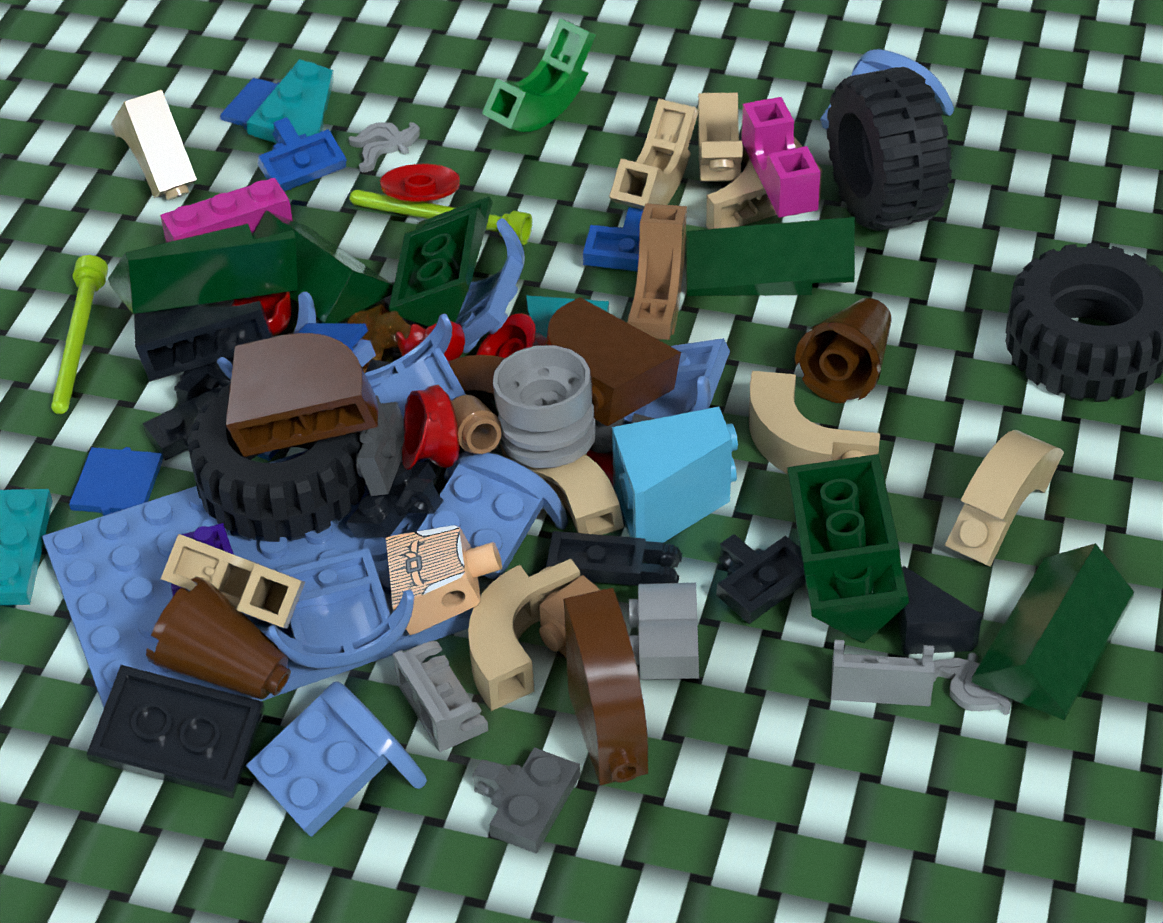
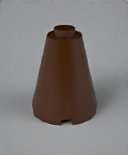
(846, 351)
(216, 643)

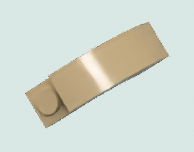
(719, 137)
(662, 160)
(788, 436)
(997, 491)
(584, 494)
(246, 584)
(505, 611)

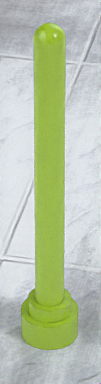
(519, 221)
(90, 276)

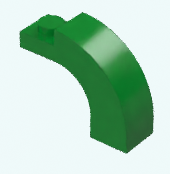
(549, 88)

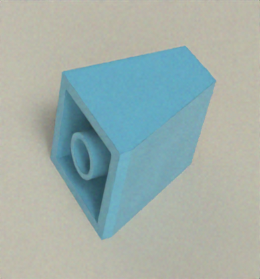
(672, 471)

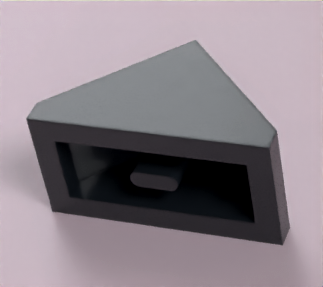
(935, 619)

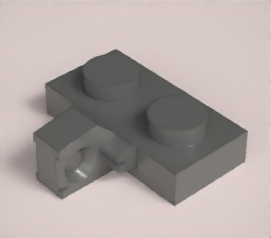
(381, 449)
(526, 796)

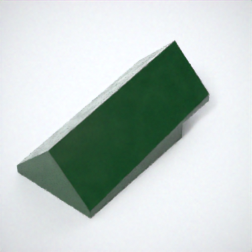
(770, 258)
(439, 263)
(206, 270)
(329, 274)
(848, 544)
(1057, 631)

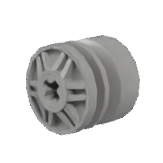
(545, 406)

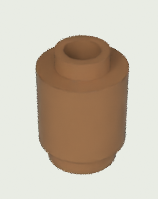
(477, 425)

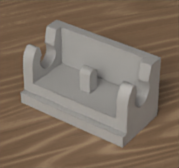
(882, 677)
(437, 696)

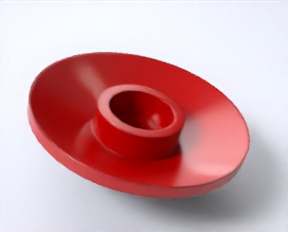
(420, 182)

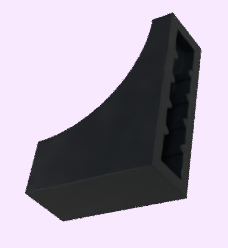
(195, 336)

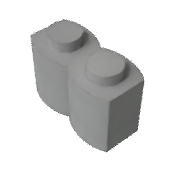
(666, 631)

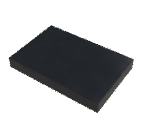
(176, 731)

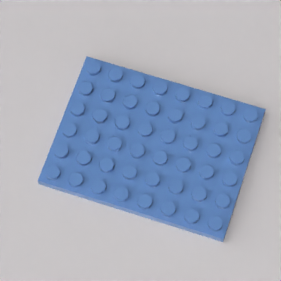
(116, 590)

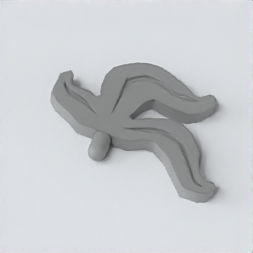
(388, 141)
(965, 692)

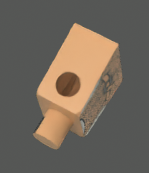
(440, 573)

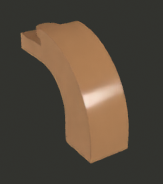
(659, 270)

